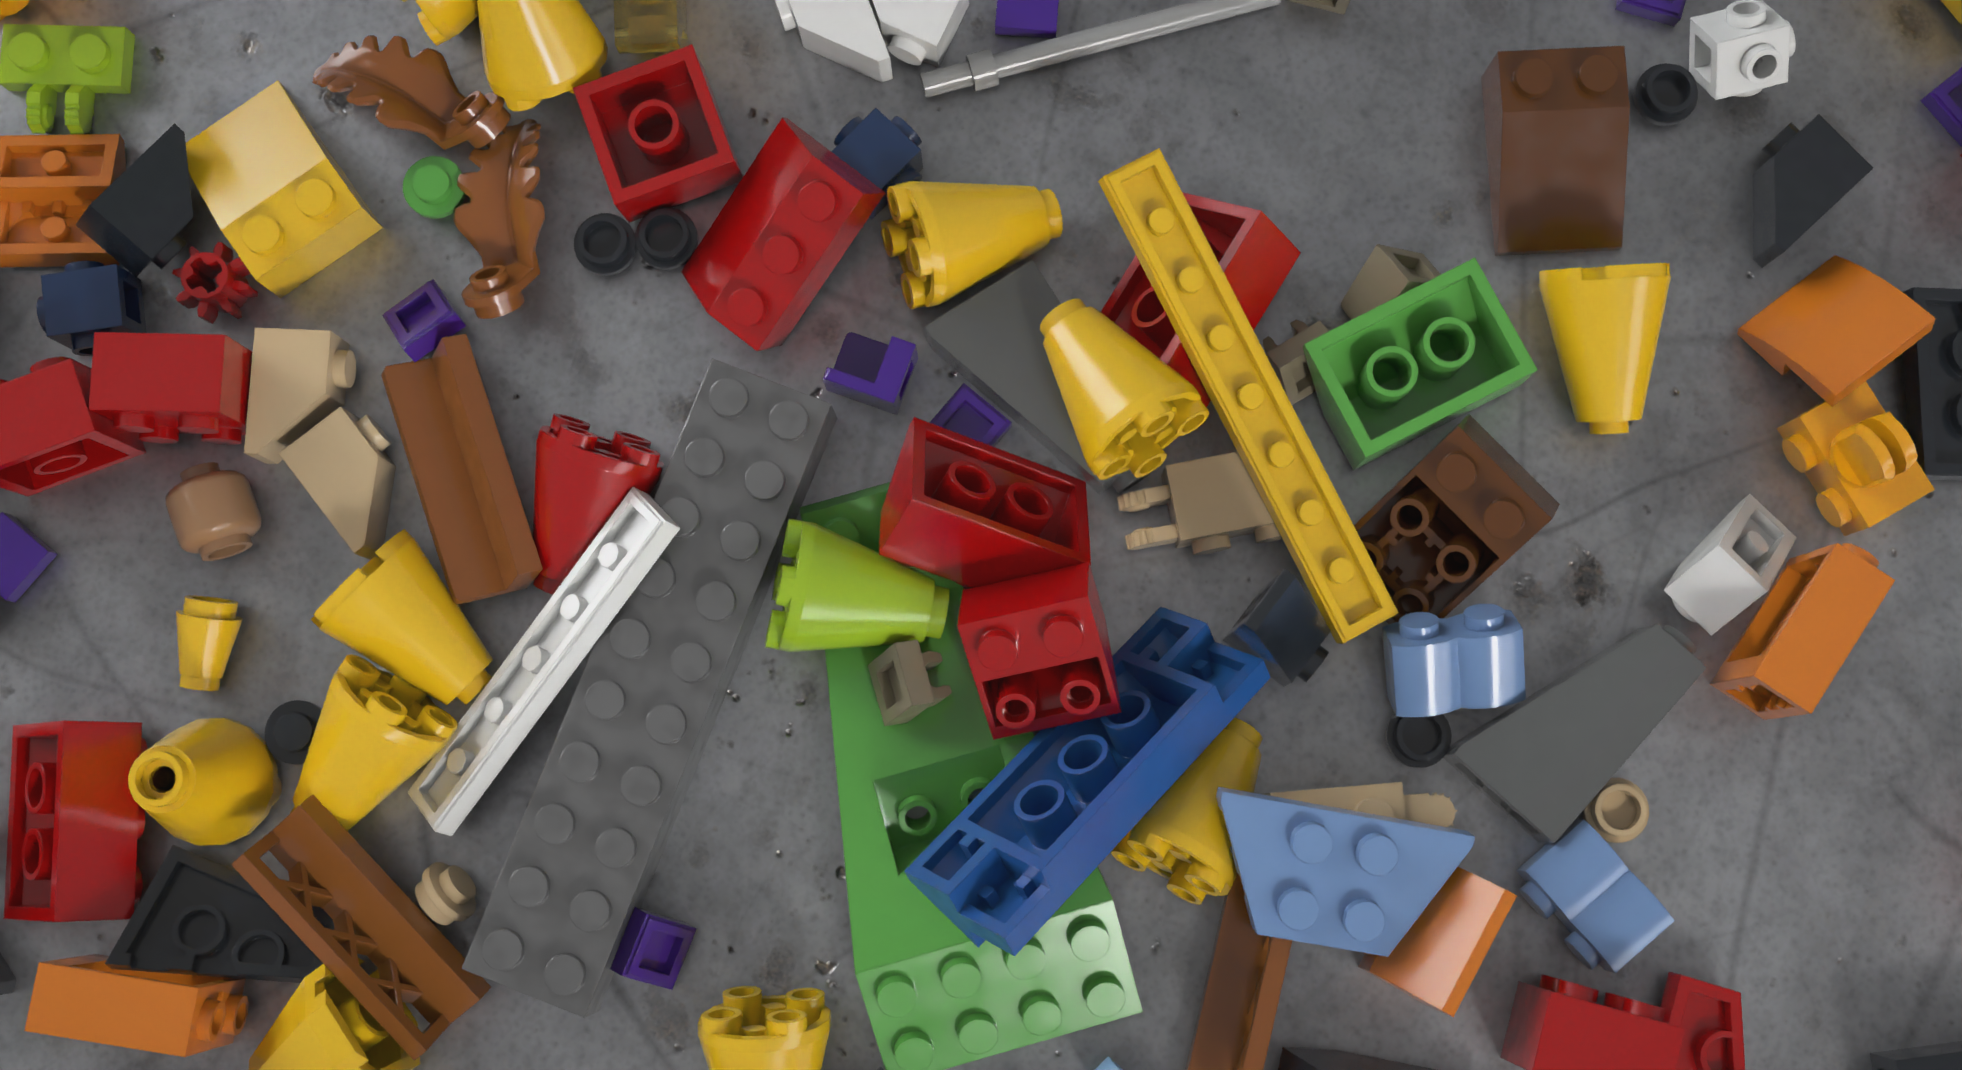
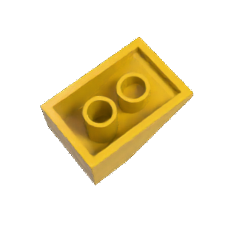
(277, 191)

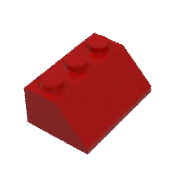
(779, 237)
(1252, 257)
(980, 511)
(73, 822)

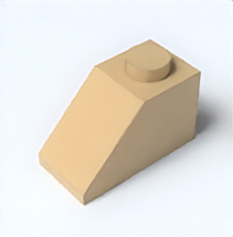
(293, 386)
(347, 476)

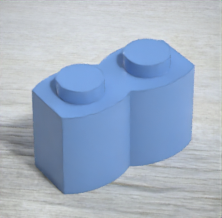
(1454, 661)
(1593, 897)

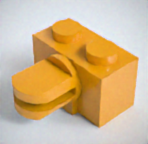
(1855, 460)

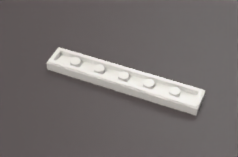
(543, 661)

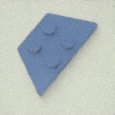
(1336, 871)

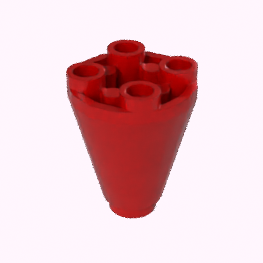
(580, 487)

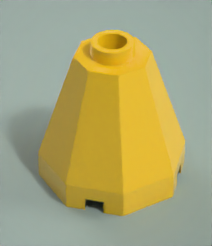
(329, 1031)

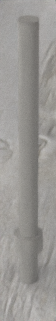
(985, 69)

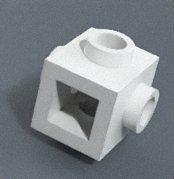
(1740, 49)

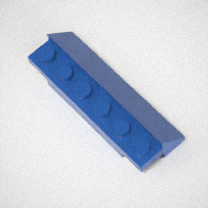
(1085, 784)

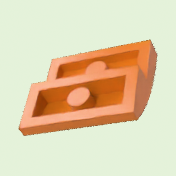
(46, 191)
(1837, 328)

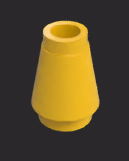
(205, 640)

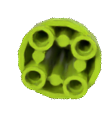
(848, 595)

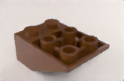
(1452, 521)

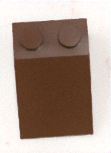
(1557, 149)

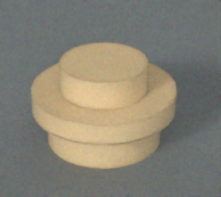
(1618, 811)
(446, 893)

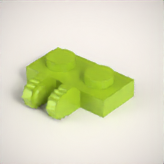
(68, 61)

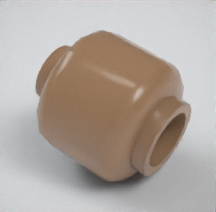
(213, 512)

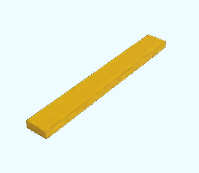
(1248, 396)

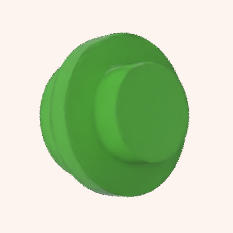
(432, 187)

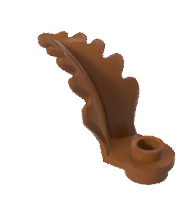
(413, 92)
(502, 220)

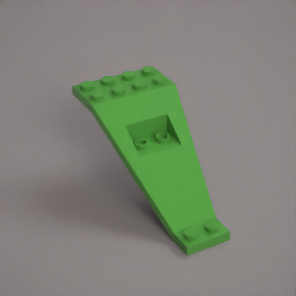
(921, 978)

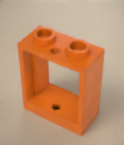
(1803, 631)
(135, 1008)

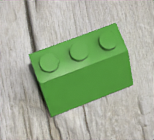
(1416, 363)

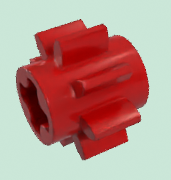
(201, 290)

